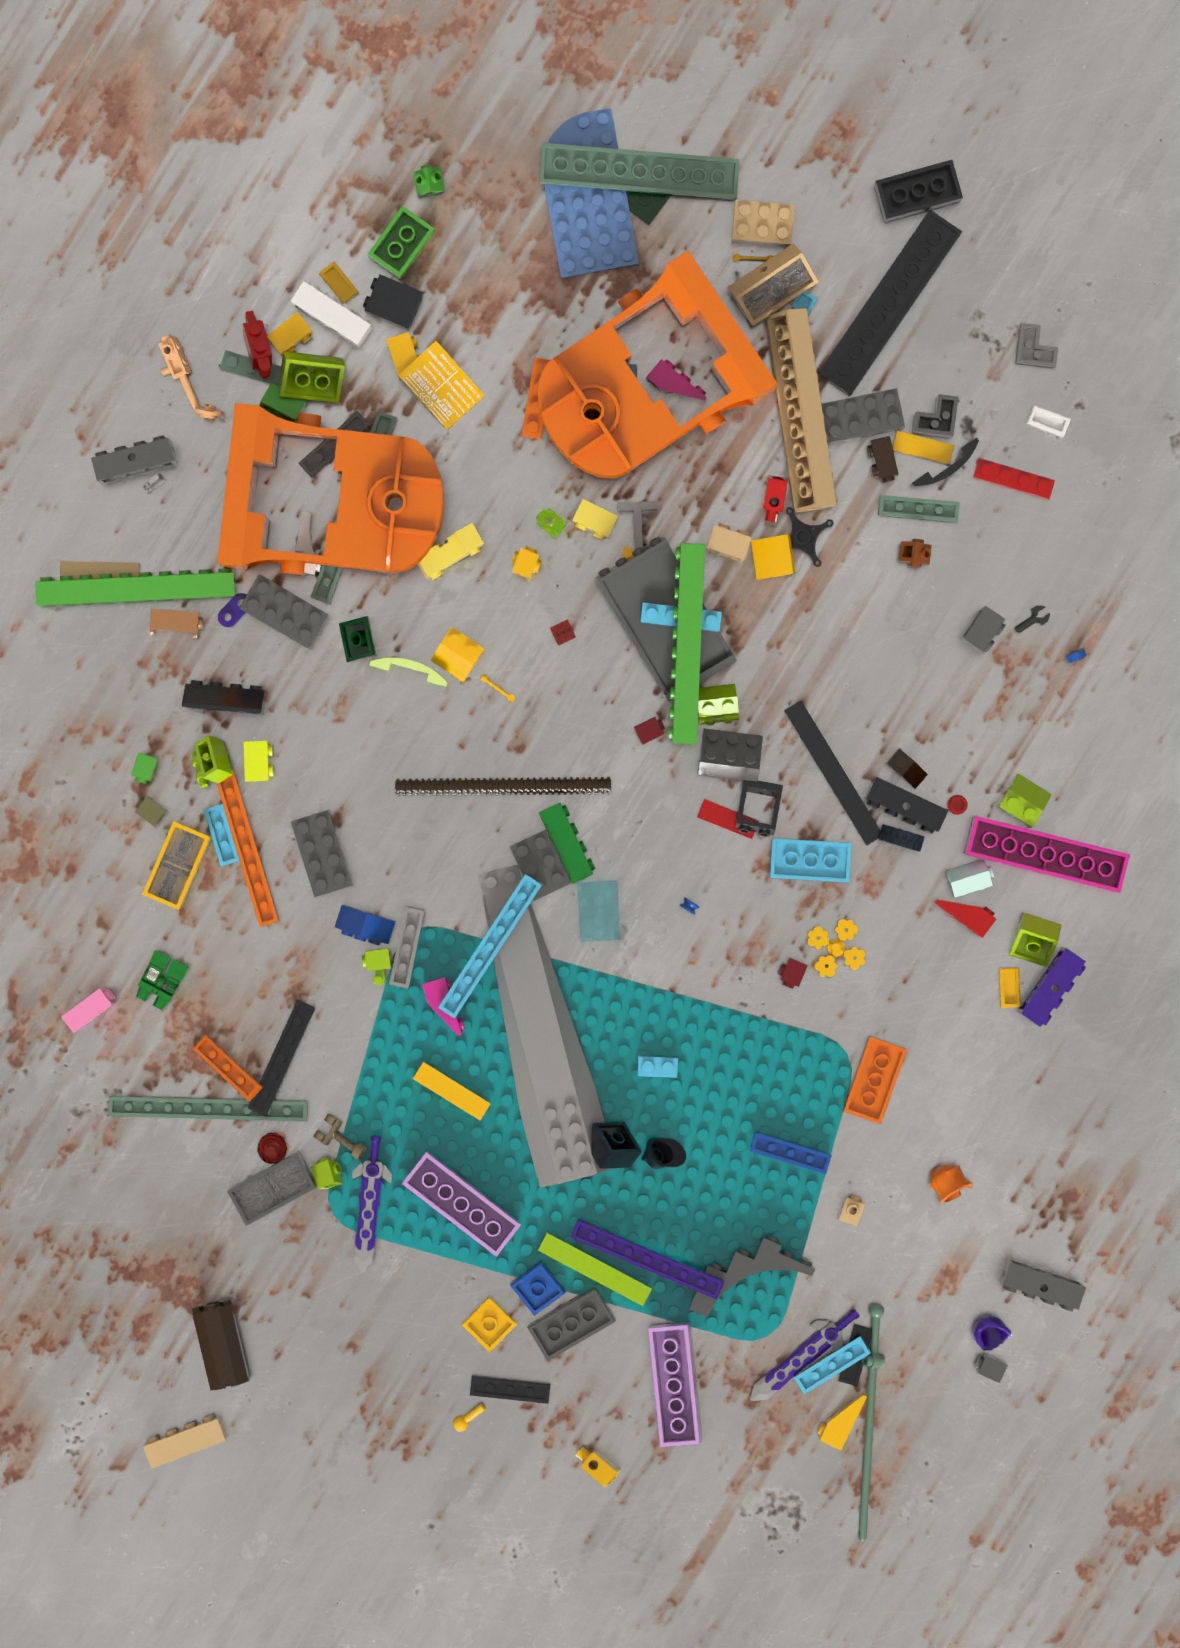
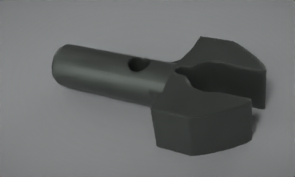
(1033, 619)

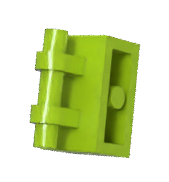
(718, 704)
(211, 761)
(378, 960)

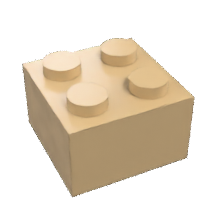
(728, 542)

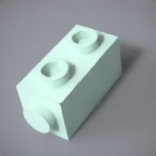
(970, 878)

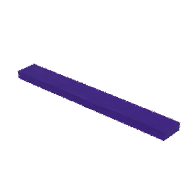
(647, 1259)

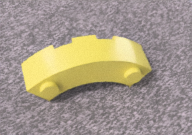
(456, 547)

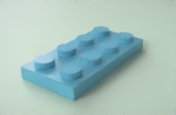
(810, 860)

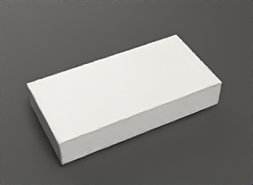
(1048, 421)

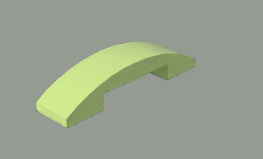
(385, 664)

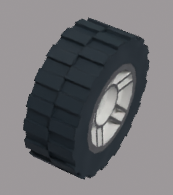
(901, 837)

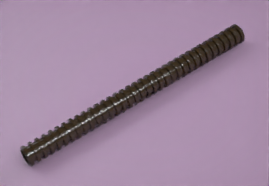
(502, 786)

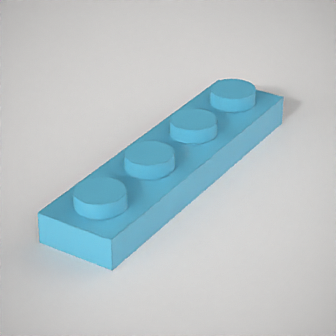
(663, 615)
(832, 1365)

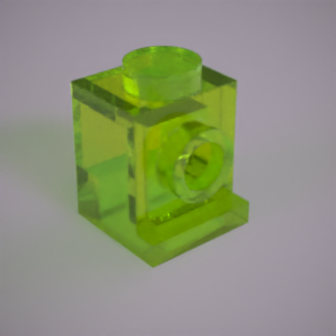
(552, 530)

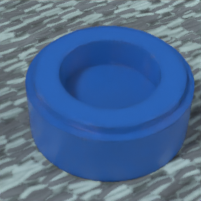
(1076, 655)

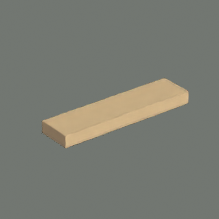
(75, 568)

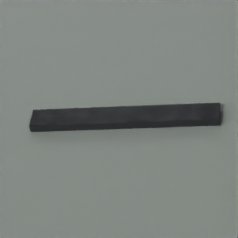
(833, 772)

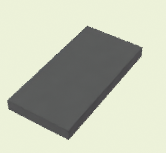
(571, 1323)

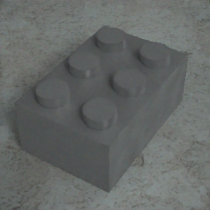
(730, 755)
(540, 862)

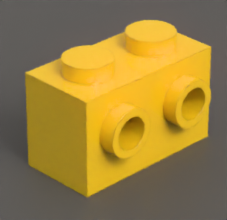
(526, 562)

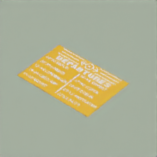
(441, 385)

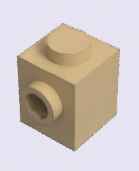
(851, 1210)

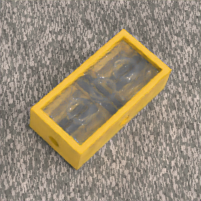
(177, 865)

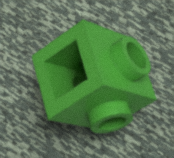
(429, 180)

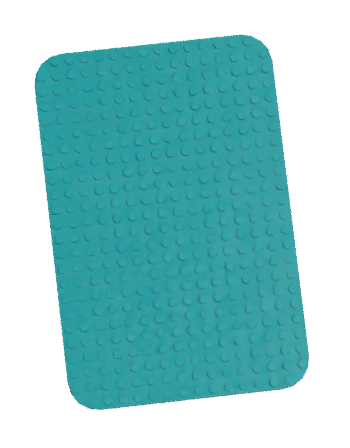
(731, 1081)

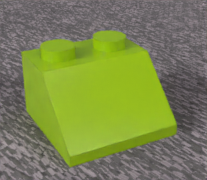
(1024, 800)
(1035, 939)

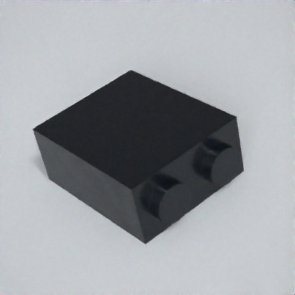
(393, 302)

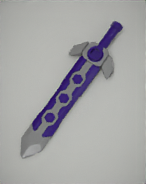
(369, 1202)
(804, 1355)

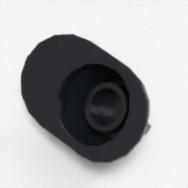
(663, 1153)

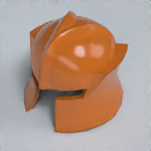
(948, 1181)

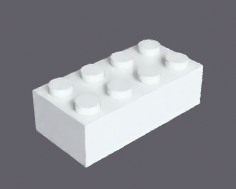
(331, 314)

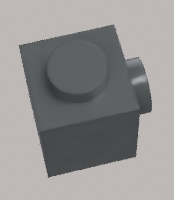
(991, 1367)

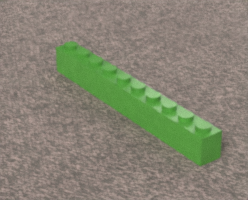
(135, 588)
(688, 643)

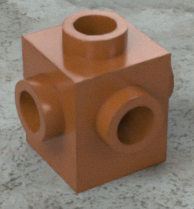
(915, 553)

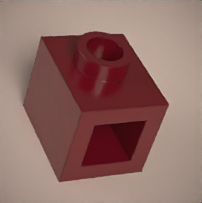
(792, 972)

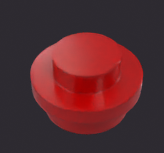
(957, 804)

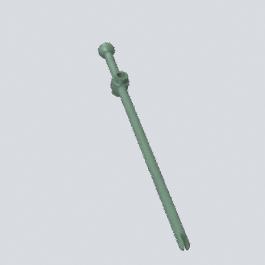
(873, 1361)

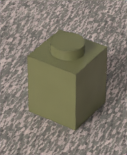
(150, 810)

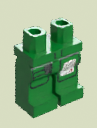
(155, 982)

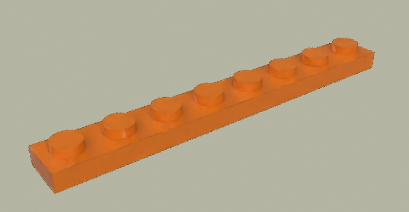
(247, 851)

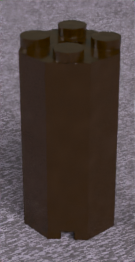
(220, 1344)

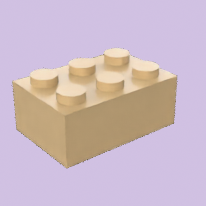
(762, 223)

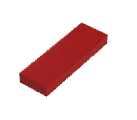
(722, 817)

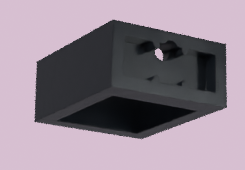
(762, 788)

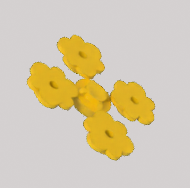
(836, 947)

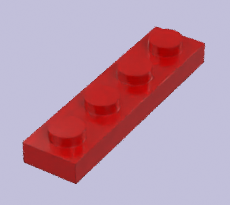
(1014, 478)

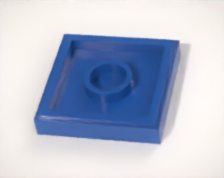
(537, 1288)

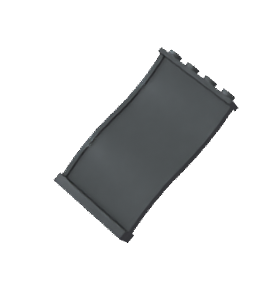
(651, 579)

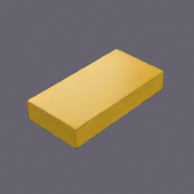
(338, 282)
(1009, 987)

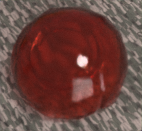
(271, 1148)

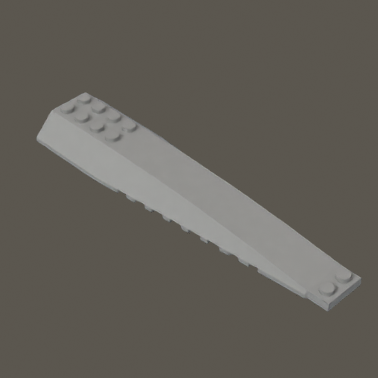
(545, 1053)

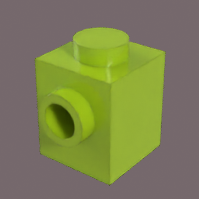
(327, 1173)

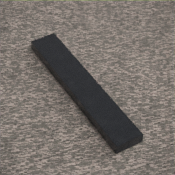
(282, 1057)

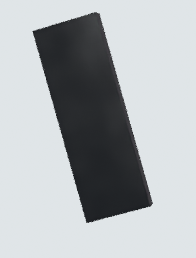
(852, 1374)

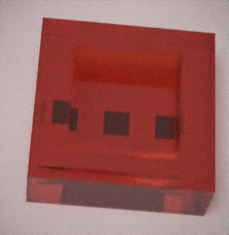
(562, 632)

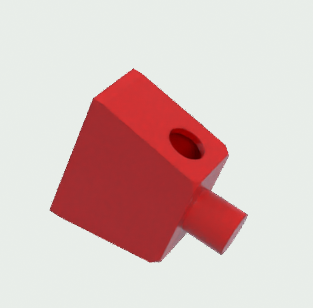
(777, 488)

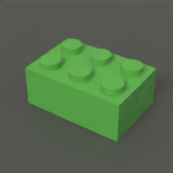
(401, 242)

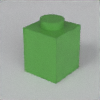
(144, 768)

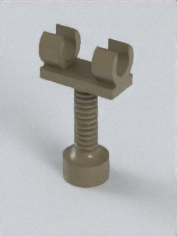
(357, 1150)

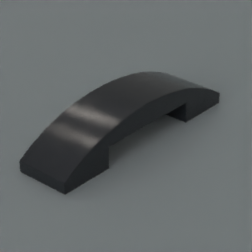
(926, 479)

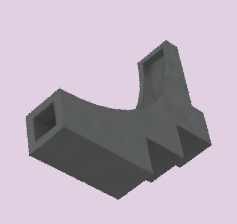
(742, 1265)

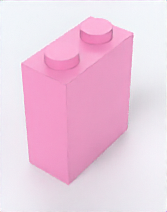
(89, 1009)

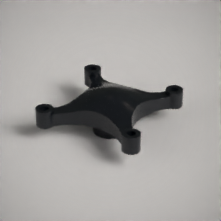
(805, 536)

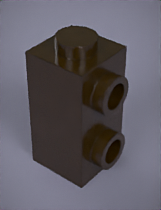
(883, 458)

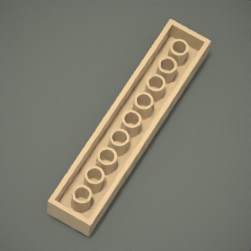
(800, 410)

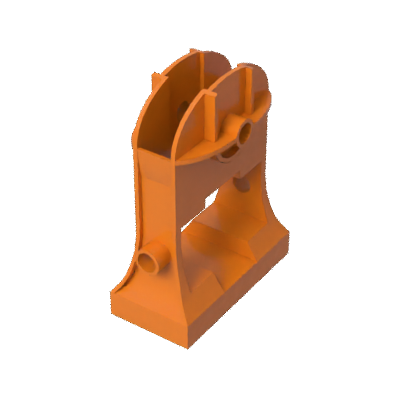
(597, 378)
(373, 475)

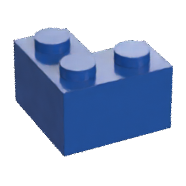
(364, 925)

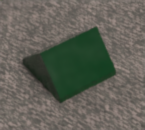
(357, 639)

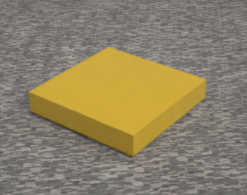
(773, 556)
(489, 1324)

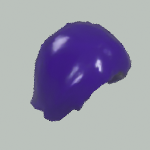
(991, 1332)

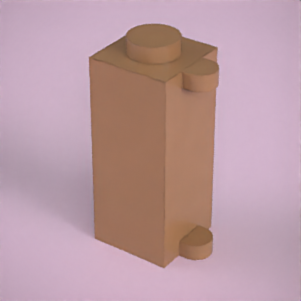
(175, 621)

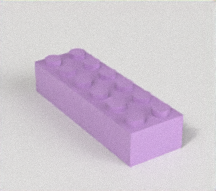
(461, 1203)
(675, 1384)

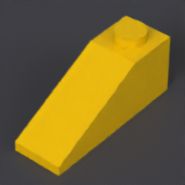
(839, 1425)

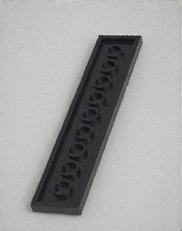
(890, 302)

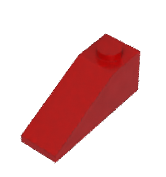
(973, 917)

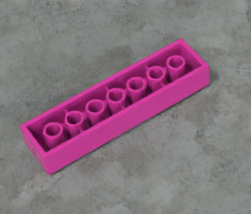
(1047, 854)

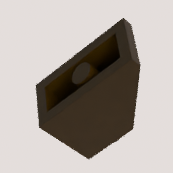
(906, 768)

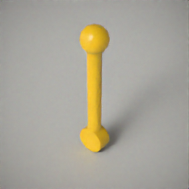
(736, 257)
(484, 678)

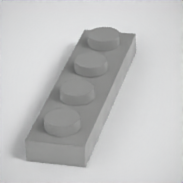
(406, 947)

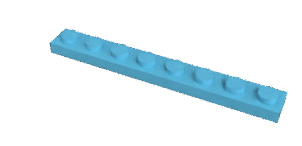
(490, 946)

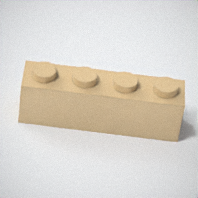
(184, 1442)

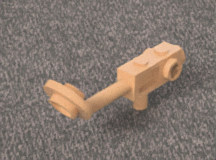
(179, 368)

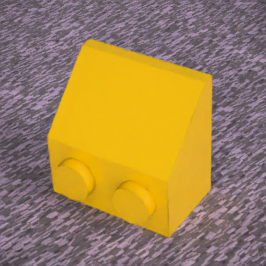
(457, 654)

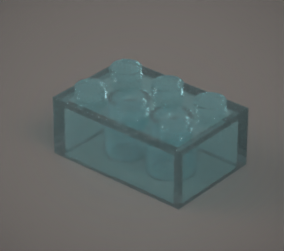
(598, 911)

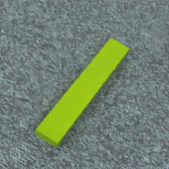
(594, 1269)

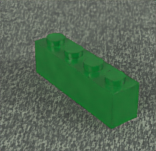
(566, 843)

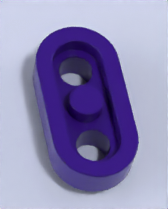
(233, 609)

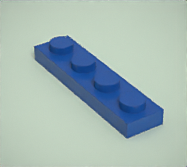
(790, 1152)

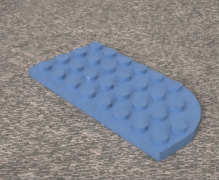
(590, 224)

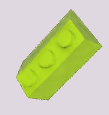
(311, 377)

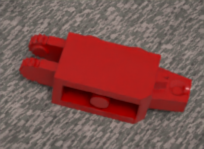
(257, 345)

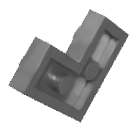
(1030, 351)

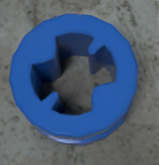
(689, 906)

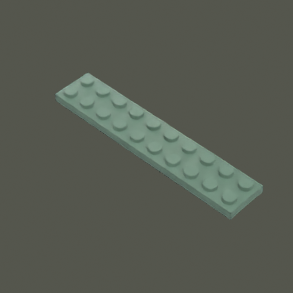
(639, 171)

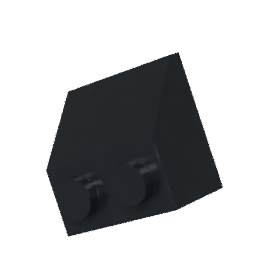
(613, 1145)

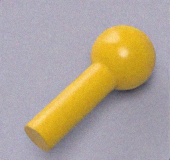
(460, 1423)

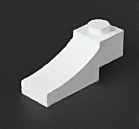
(304, 543)

